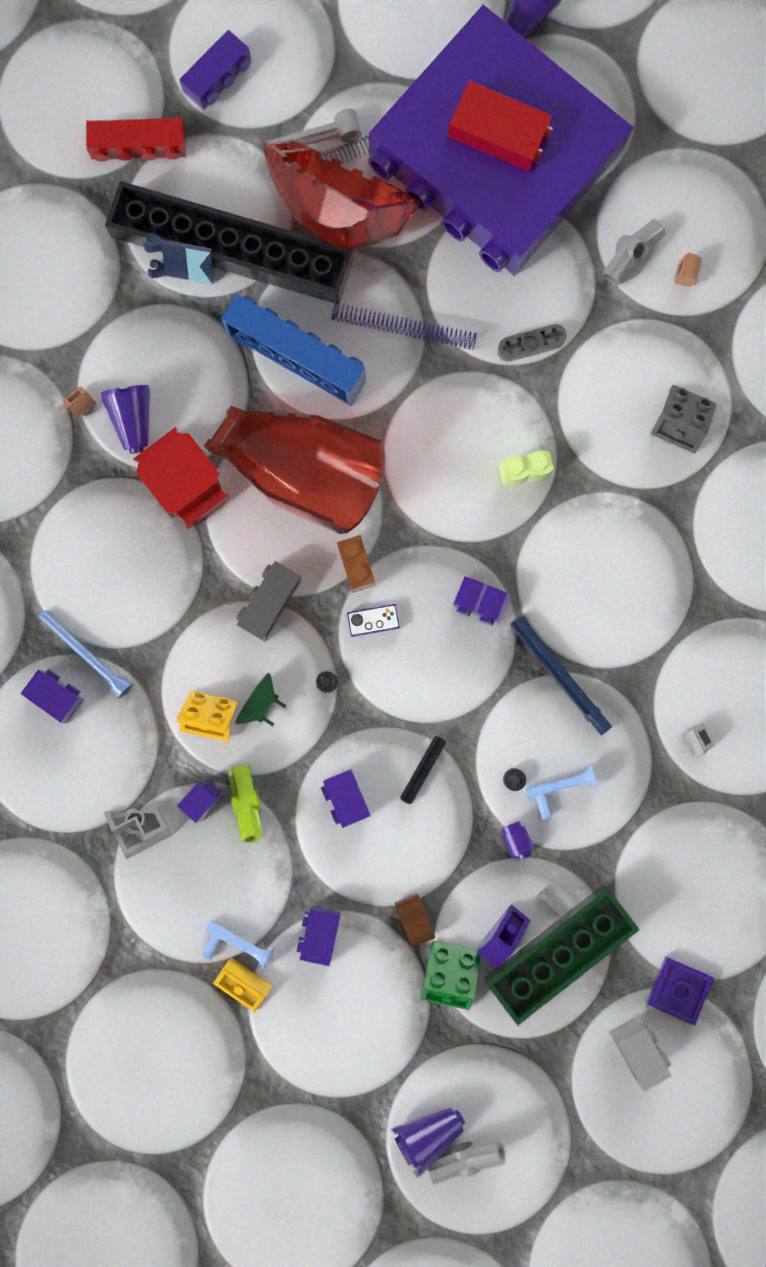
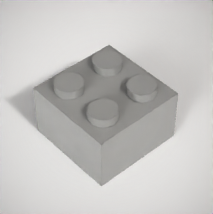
(642, 1057)

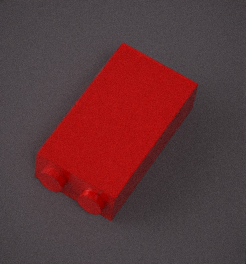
(500, 126)

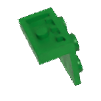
(451, 975)

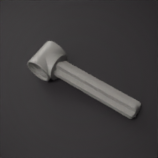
(345, 127)

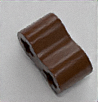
(415, 920)

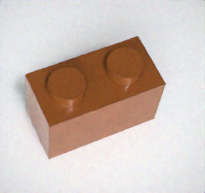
(356, 564)

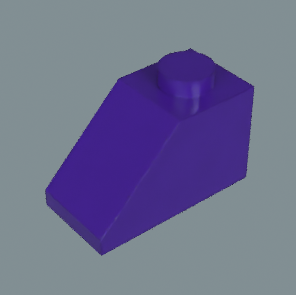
(504, 936)

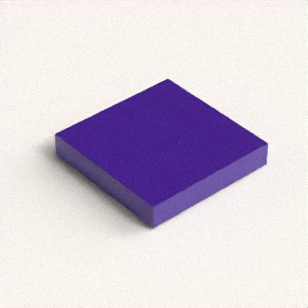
(680, 990)

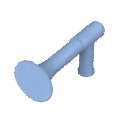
(544, 789)
(220, 933)

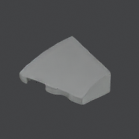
(137, 829)

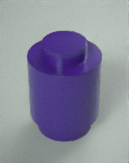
(517, 840)

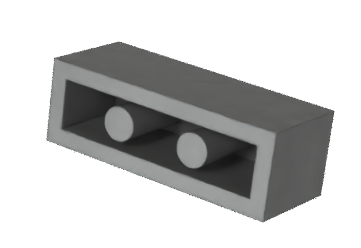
(268, 600)

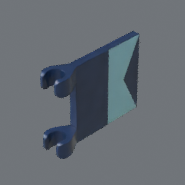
(180, 260)

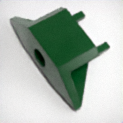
(259, 703)

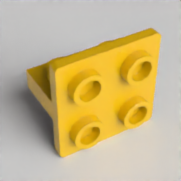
(207, 716)

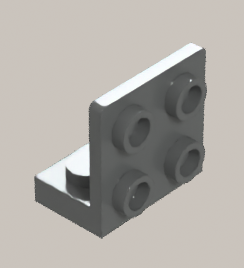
(684, 419)

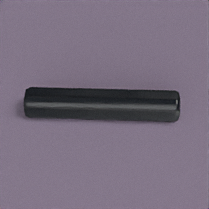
(422, 770)

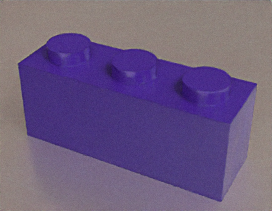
(216, 70)

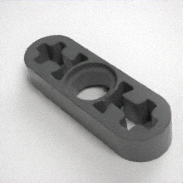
(550, 344)

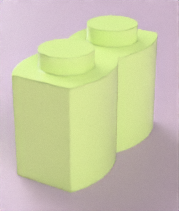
(532, 468)

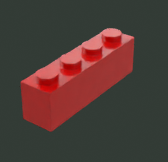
(136, 139)

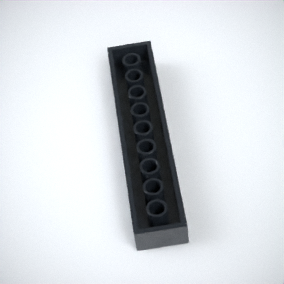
(236, 242)

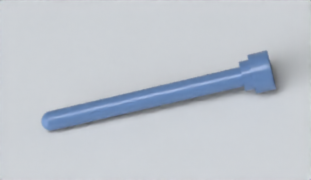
(119, 685)

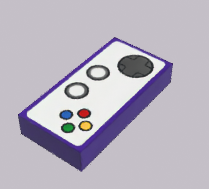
(373, 620)

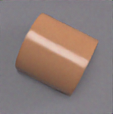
(688, 270)
(79, 402)

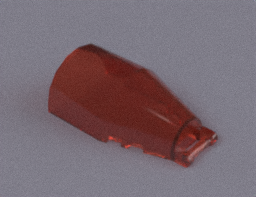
(304, 464)

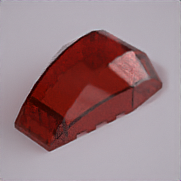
(334, 201)

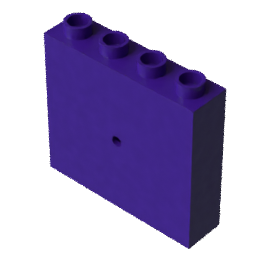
(478, 194)

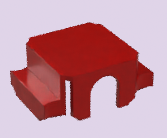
(181, 477)

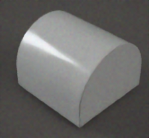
(698, 740)

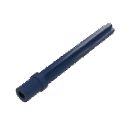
(561, 676)

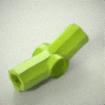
(245, 804)

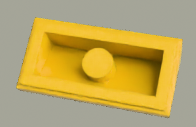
(242, 984)

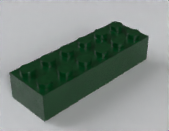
(561, 954)

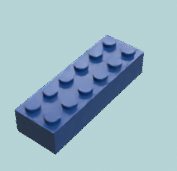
(294, 349)

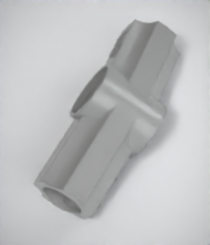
(633, 249)
(467, 1160)

